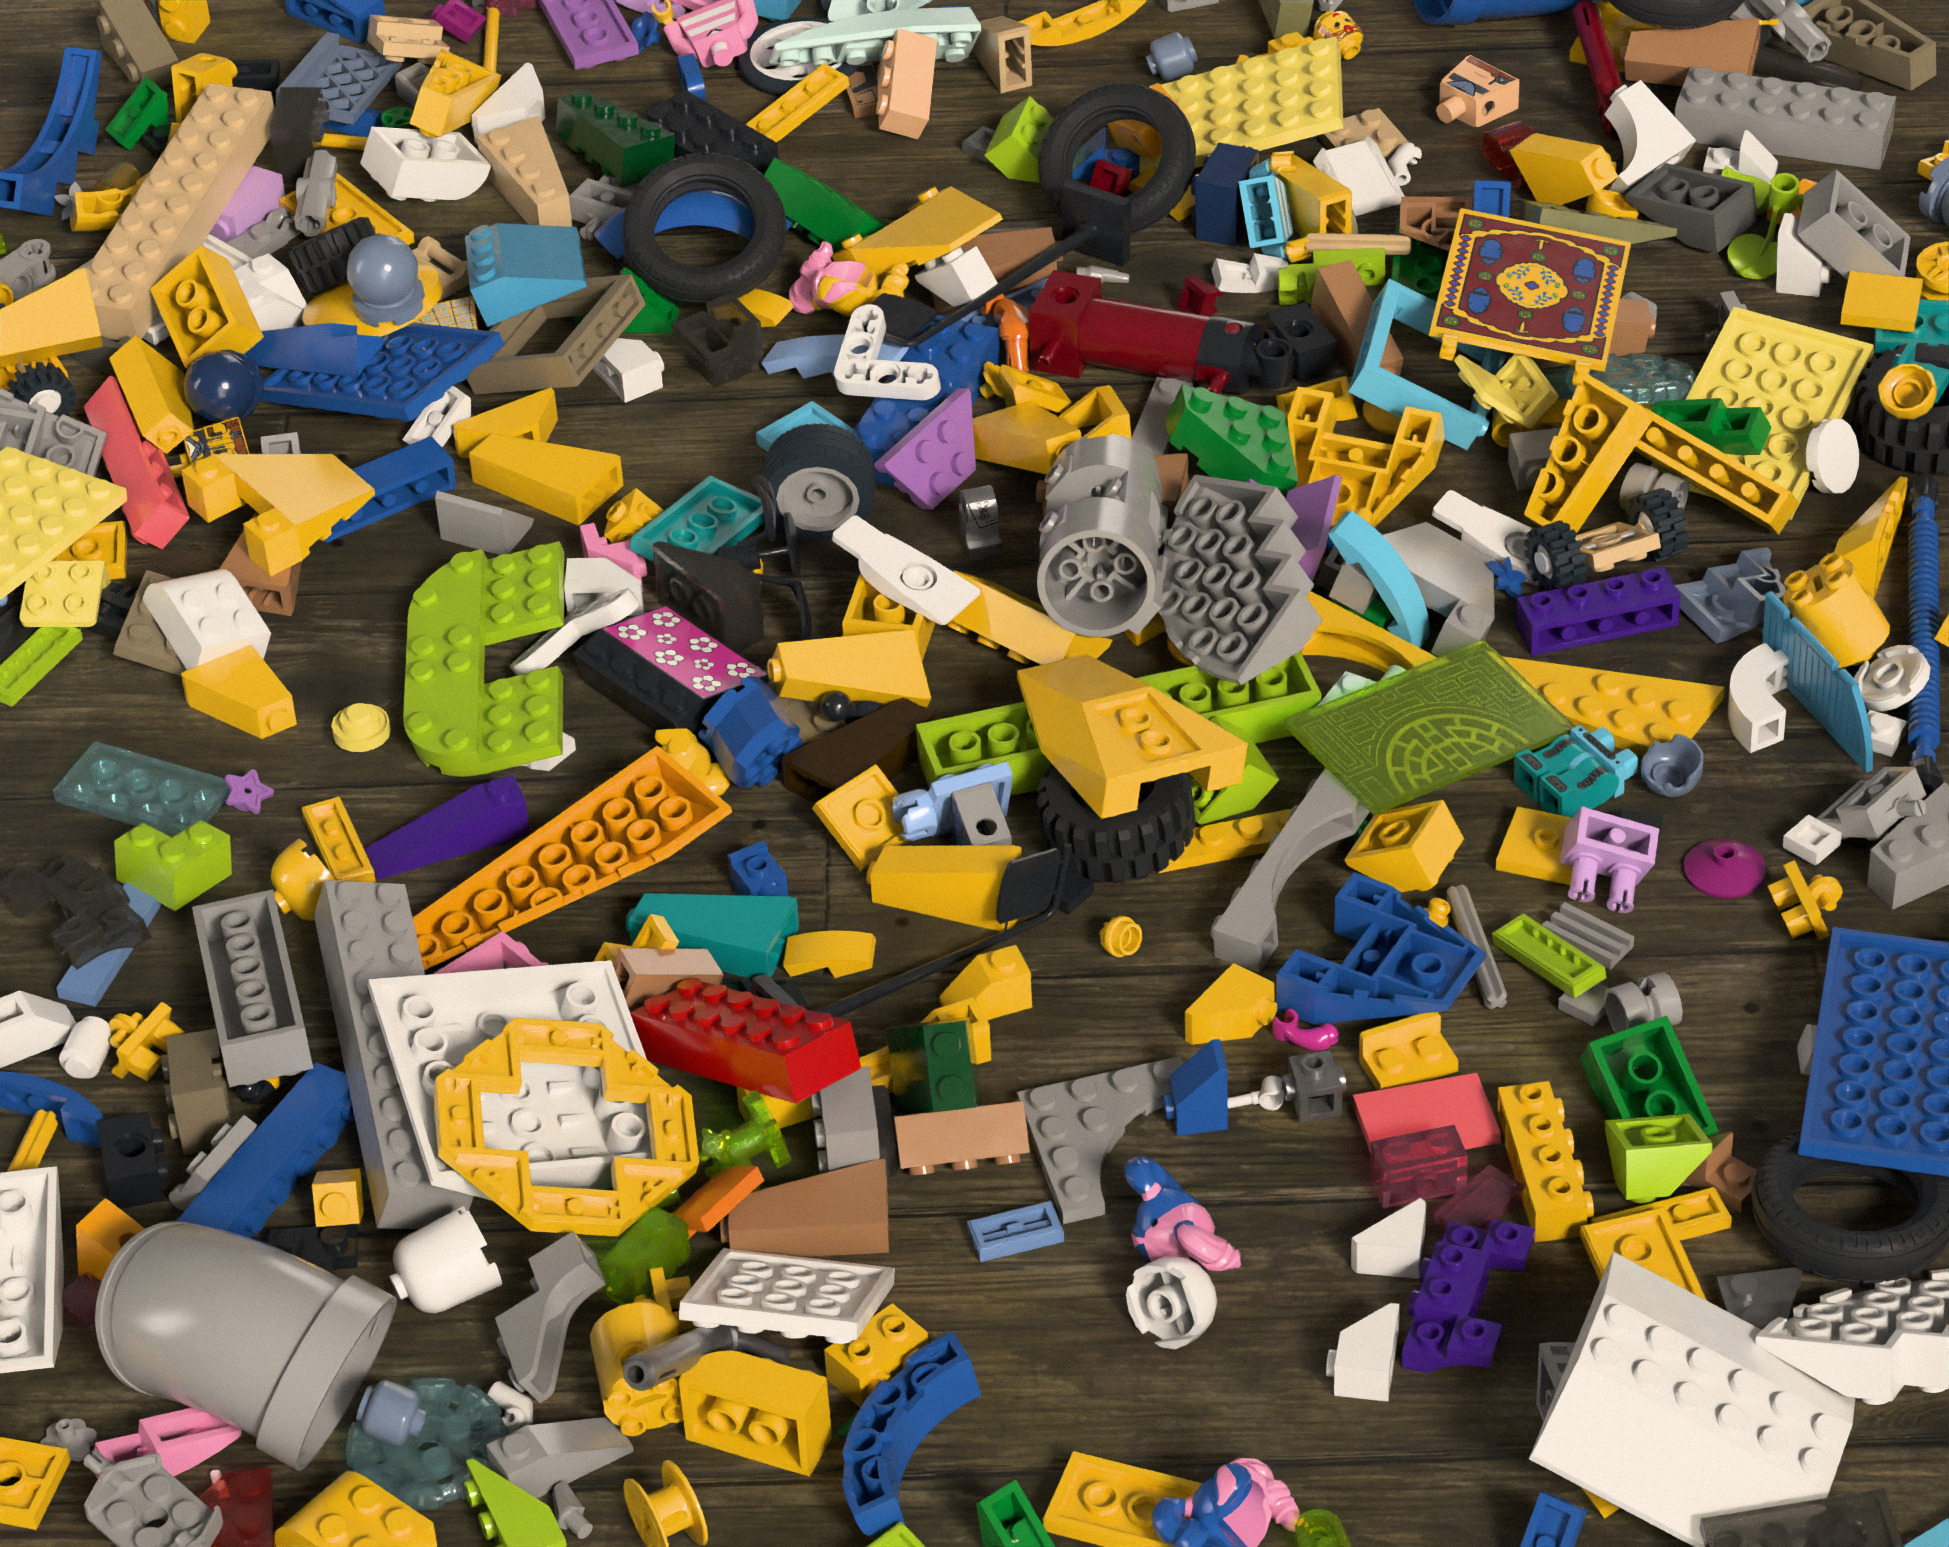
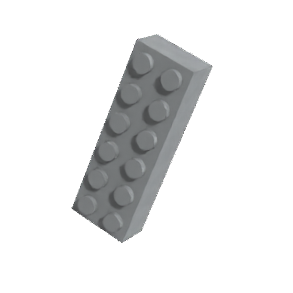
(1787, 117)
(252, 989)

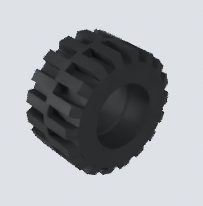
(324, 258)

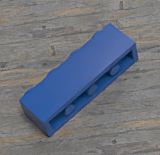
(400, 482)

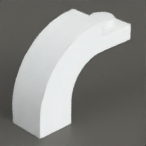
(1752, 710)

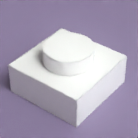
(1886, 732)
(1812, 840)

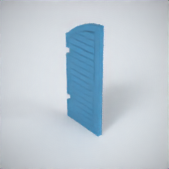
(1815, 681)

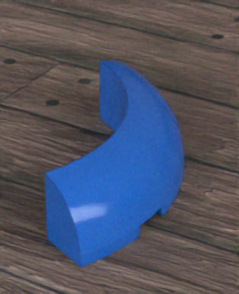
(694, 208)
(893, 1425)

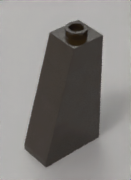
(878, 738)

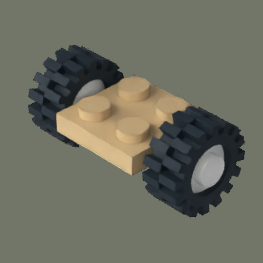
(1650, 532)

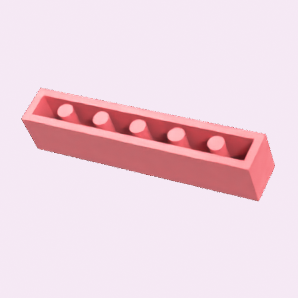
(135, 463)

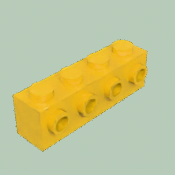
(1544, 1161)

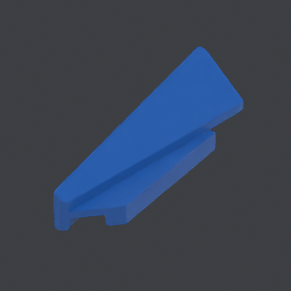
(317, 349)

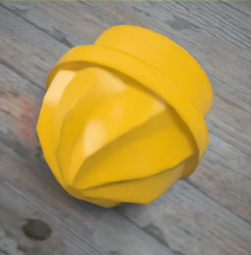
(1121, 936)

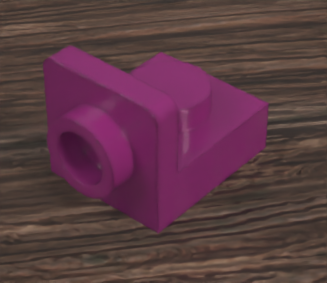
(459, 19)

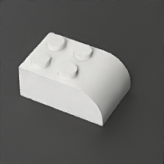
(423, 166)
(206, 616)

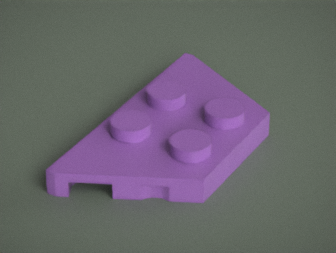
(934, 453)

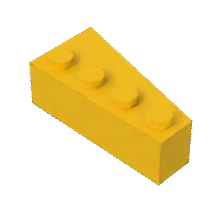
(452, 94)
(1586, 454)

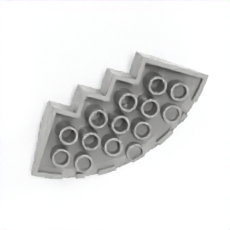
(1235, 579)

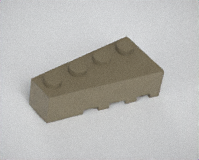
(1874, 42)

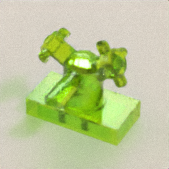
(747, 1140)

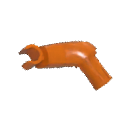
(1012, 329)

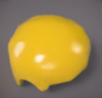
(1611, 204)
(1908, 391)

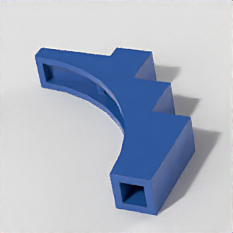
(66, 132)

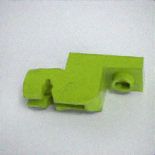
(1298, 280)

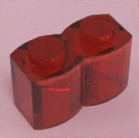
(1497, 146)

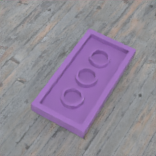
(590, 31)

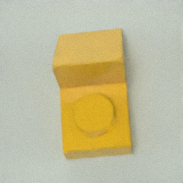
(1025, 387)

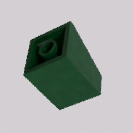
(934, 1066)

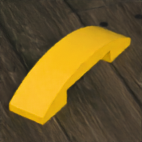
(1080, 23)

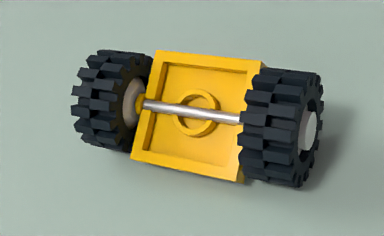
(40, 382)

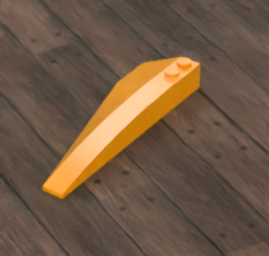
(602, 838)

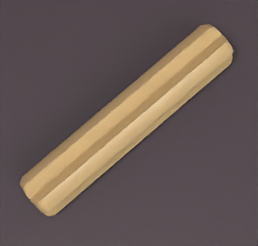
(1329, 241)

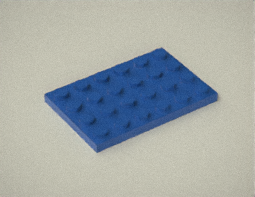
(401, 378)

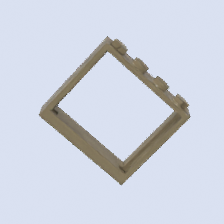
(609, 308)

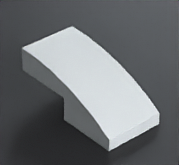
(1255, 277)

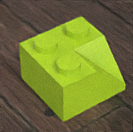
(173, 867)

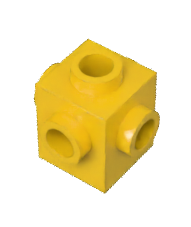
(630, 516)

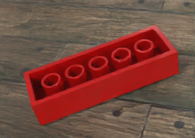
(746, 1040)

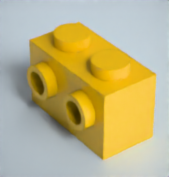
(875, 1355)

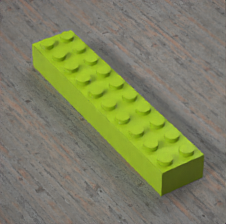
(1007, 735)

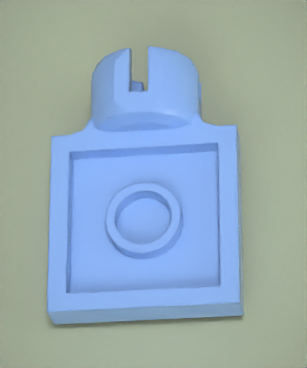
(930, 812)

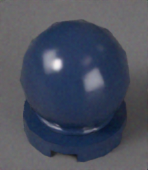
(223, 386)

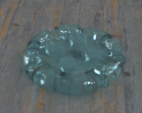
(1644, 377)
(442, 1425)

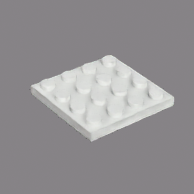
(787, 1295)

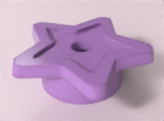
(243, 800)

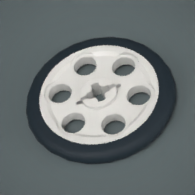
(780, 79)

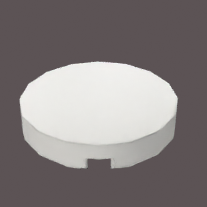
(1832, 456)
(1893, 677)

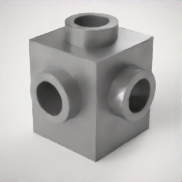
(1318, 1078)

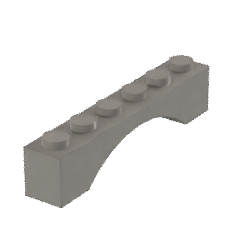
(1249, 925)

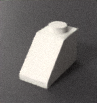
(1798, 267)
(630, 369)
(595, 578)
(1366, 1356)

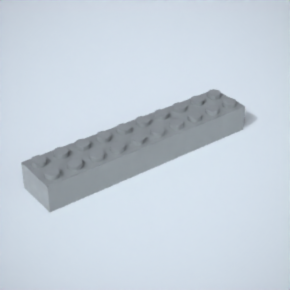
(364, 936)

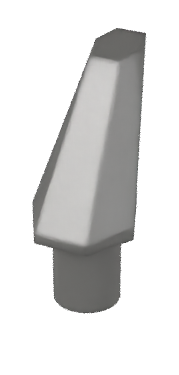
(570, 1511)

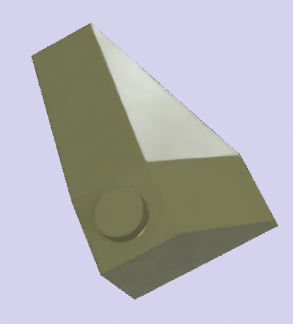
(1594, 222)

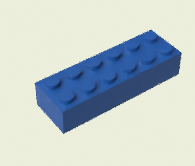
(959, 359)

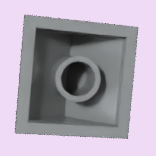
(479, 524)

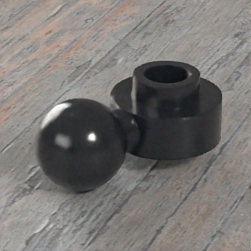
(837, 707)

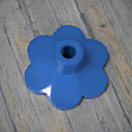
(645, 31)

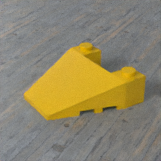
(929, 230)
(1371, 471)
(293, 494)

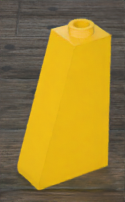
(1316, 200)
(50, 322)
(153, 393)
(1022, 437)
(547, 475)
(863, 666)
(943, 881)

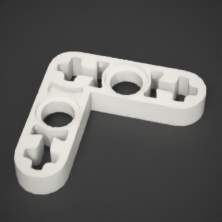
(867, 365)
(576, 624)

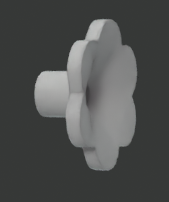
(71, 1435)

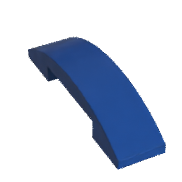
(31, 1093)

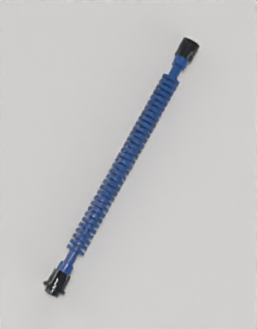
(1924, 626)

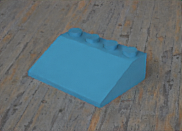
(522, 267)

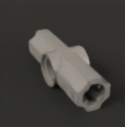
(1795, 27)
(316, 193)

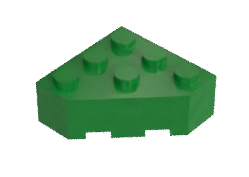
(1233, 437)

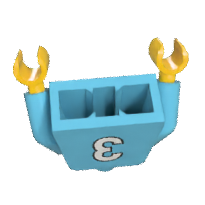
(1268, 209)

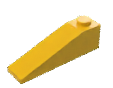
(1872, 535)

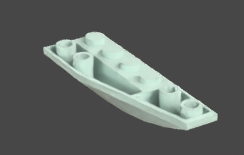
(864, 36)

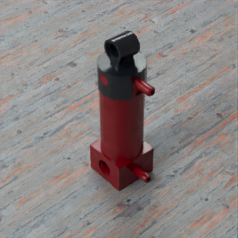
(1081, 327)

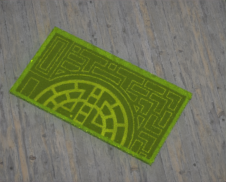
(1428, 726)

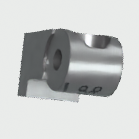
(979, 523)

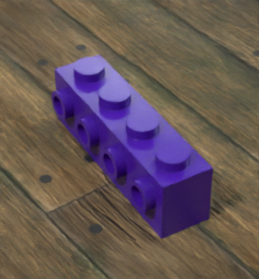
(1597, 611)

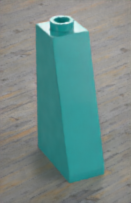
(739, 930)

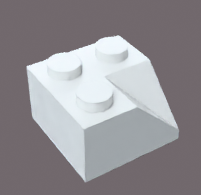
(271, 293)

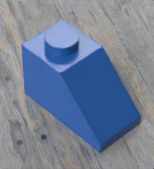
(1199, 1092)

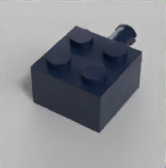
(1217, 194)

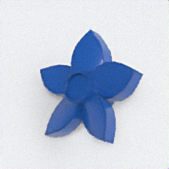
(1507, 577)

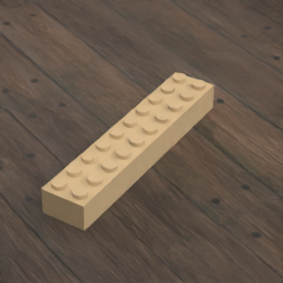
(177, 204)

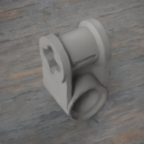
(26, 272)

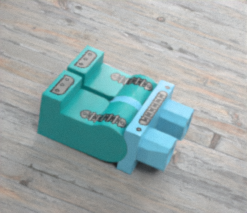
(1574, 771)

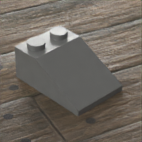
(1701, 205)

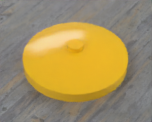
(337, 305)

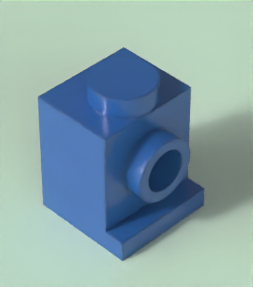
(756, 872)

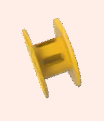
(666, 1509)

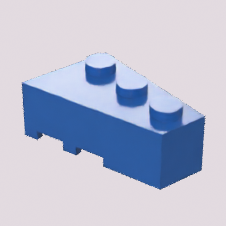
(341, 17)

